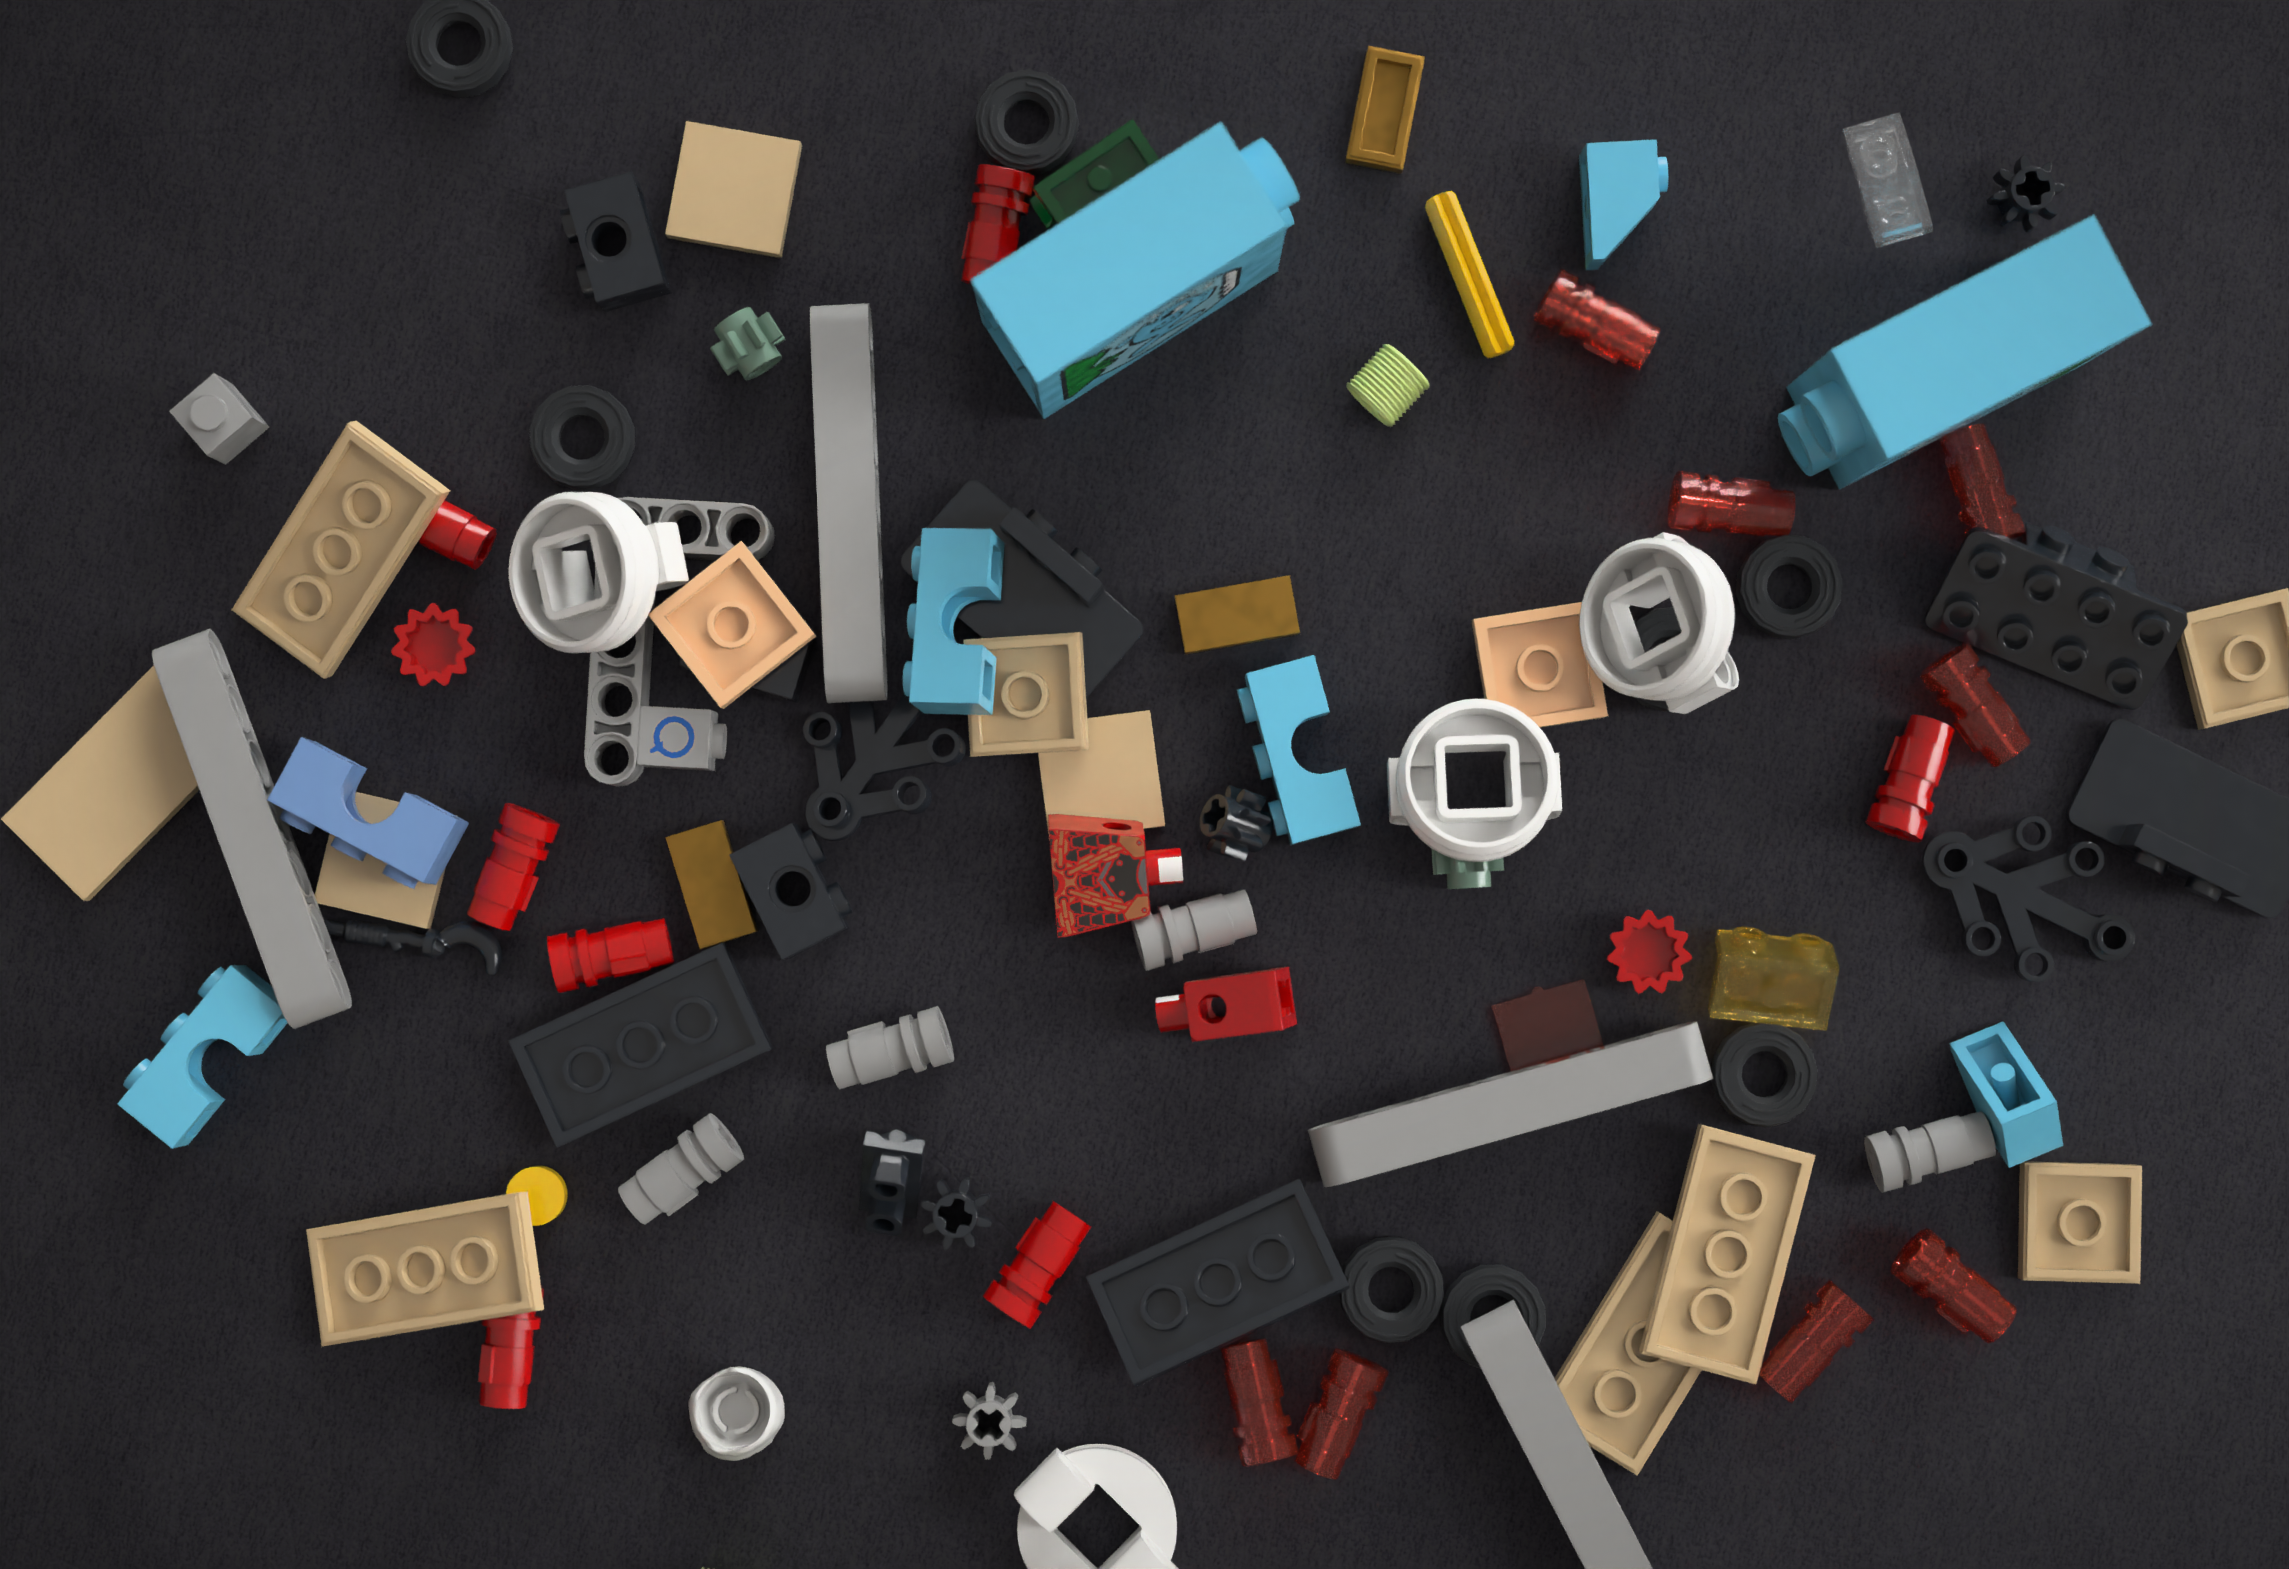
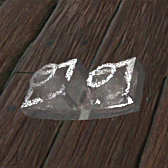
(1887, 180)

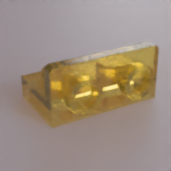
(1773, 978)

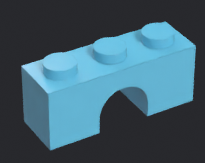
(951, 572)
(1279, 702)
(170, 1090)

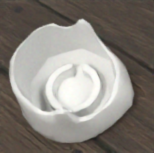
(736, 1413)

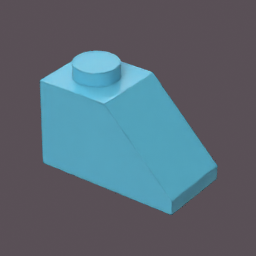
(1617, 191)
(2008, 1093)

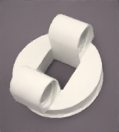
(556, 586)
(1684, 669)
(1480, 834)
(1067, 1481)

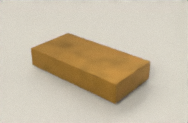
(1385, 109)
(1237, 614)
(711, 884)

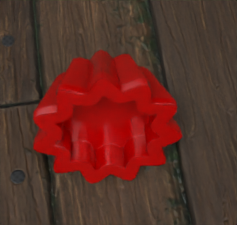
(433, 645)
(1649, 952)

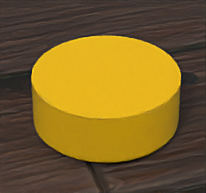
(545, 1192)

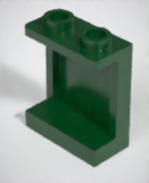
(1092, 175)

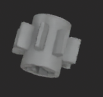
(990, 1436)

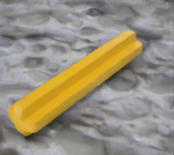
(1469, 274)

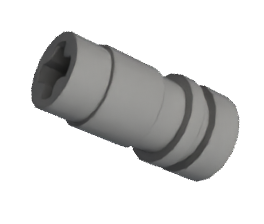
(1193, 927)
(884, 1051)
(1928, 1149)
(674, 1174)

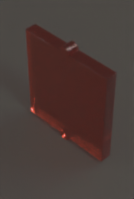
(1547, 1025)

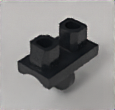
(890, 1180)

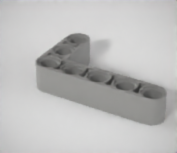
(635, 669)

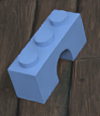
(321, 791)

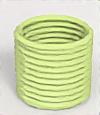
(1388, 385)

